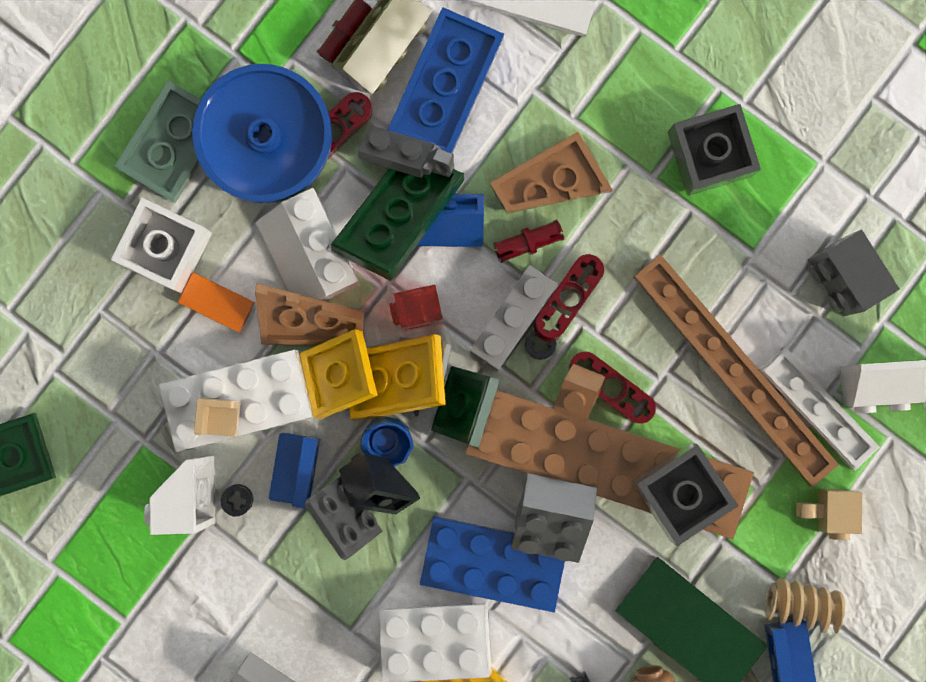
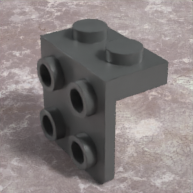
(344, 526)

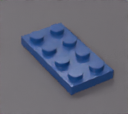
(447, 80)
(483, 565)

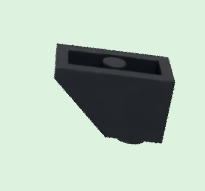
(376, 485)

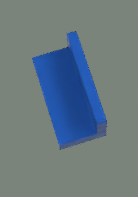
(458, 223)
(294, 469)
(790, 652)

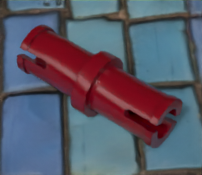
(344, 30)
(528, 241)

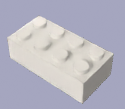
(269, 391)

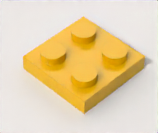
(338, 374)

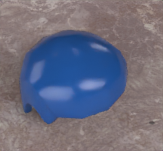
(387, 439)

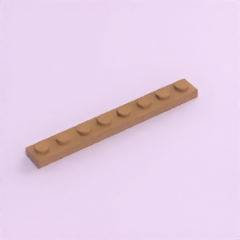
(735, 371)

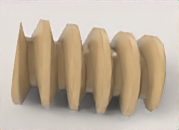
(805, 603)

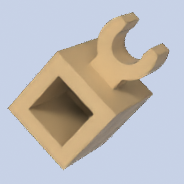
(837, 512)

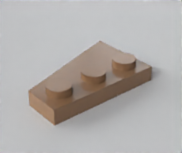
(552, 177)
(301, 320)

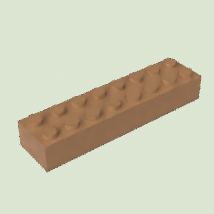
(587, 453)

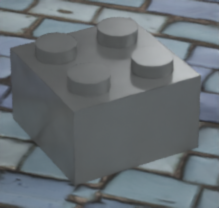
(713, 149)
(852, 274)
(684, 494)
(554, 518)

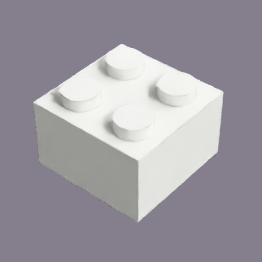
(161, 245)

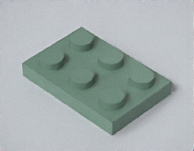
(163, 147)

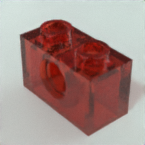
(416, 308)

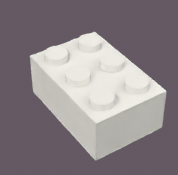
(435, 642)

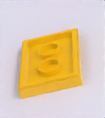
(405, 378)

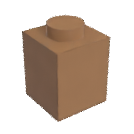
(579, 392)

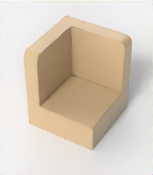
(217, 417)

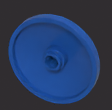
(262, 133)

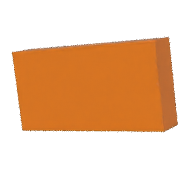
(216, 302)

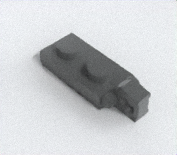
(404, 153)

